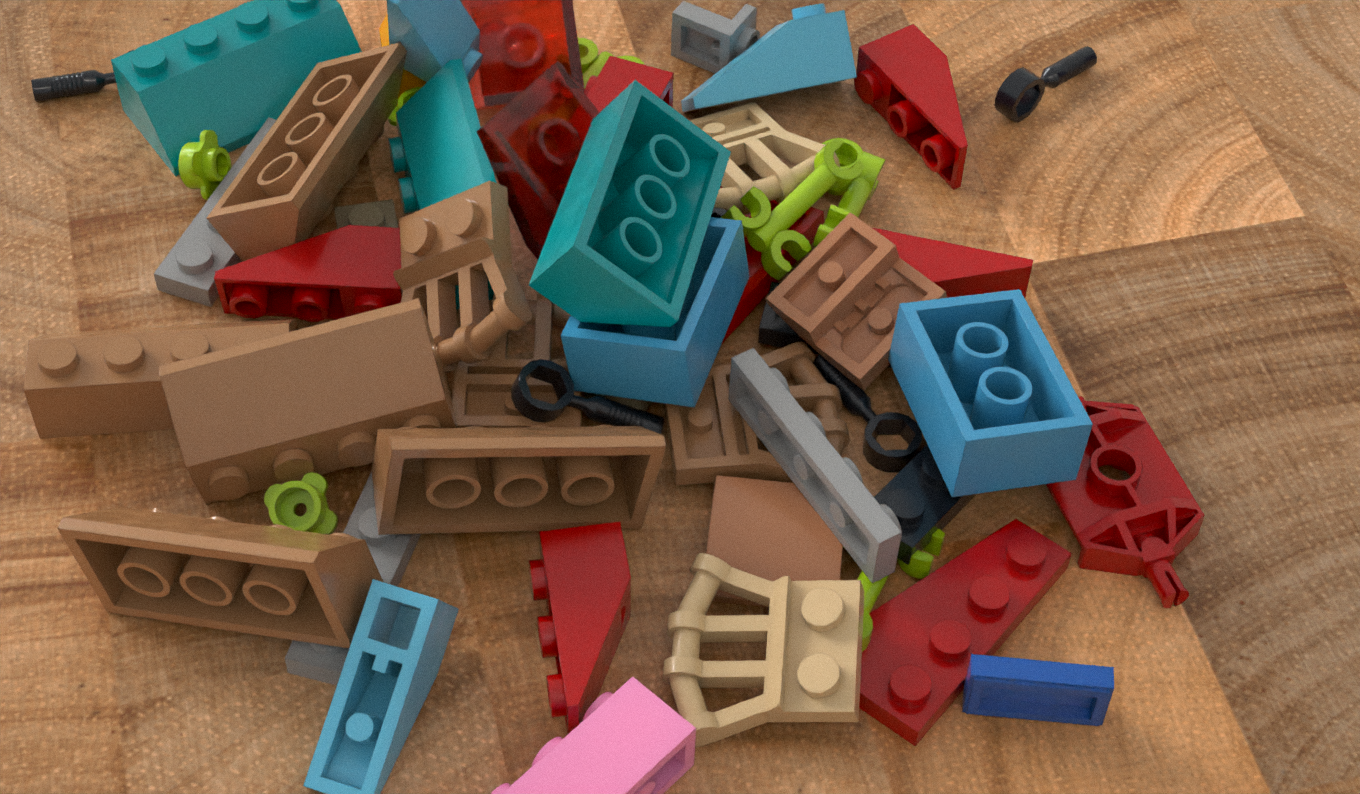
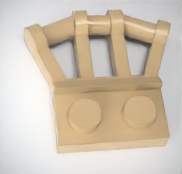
(757, 143)
(810, 650)

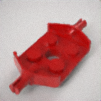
(1132, 522)

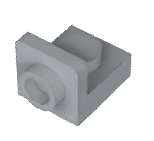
(710, 38)

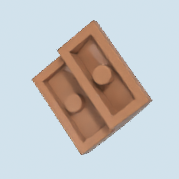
(849, 298)
(769, 533)

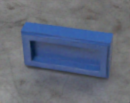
(1037, 690)

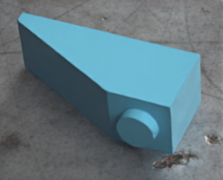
(434, 35)
(789, 57)
(380, 689)

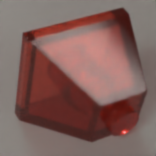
(520, 44)

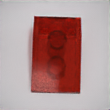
(536, 148)

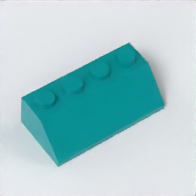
(228, 72)
(439, 144)
(632, 215)

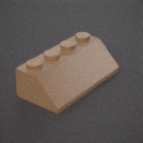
(310, 152)
(112, 377)
(305, 400)
(513, 478)
(224, 573)

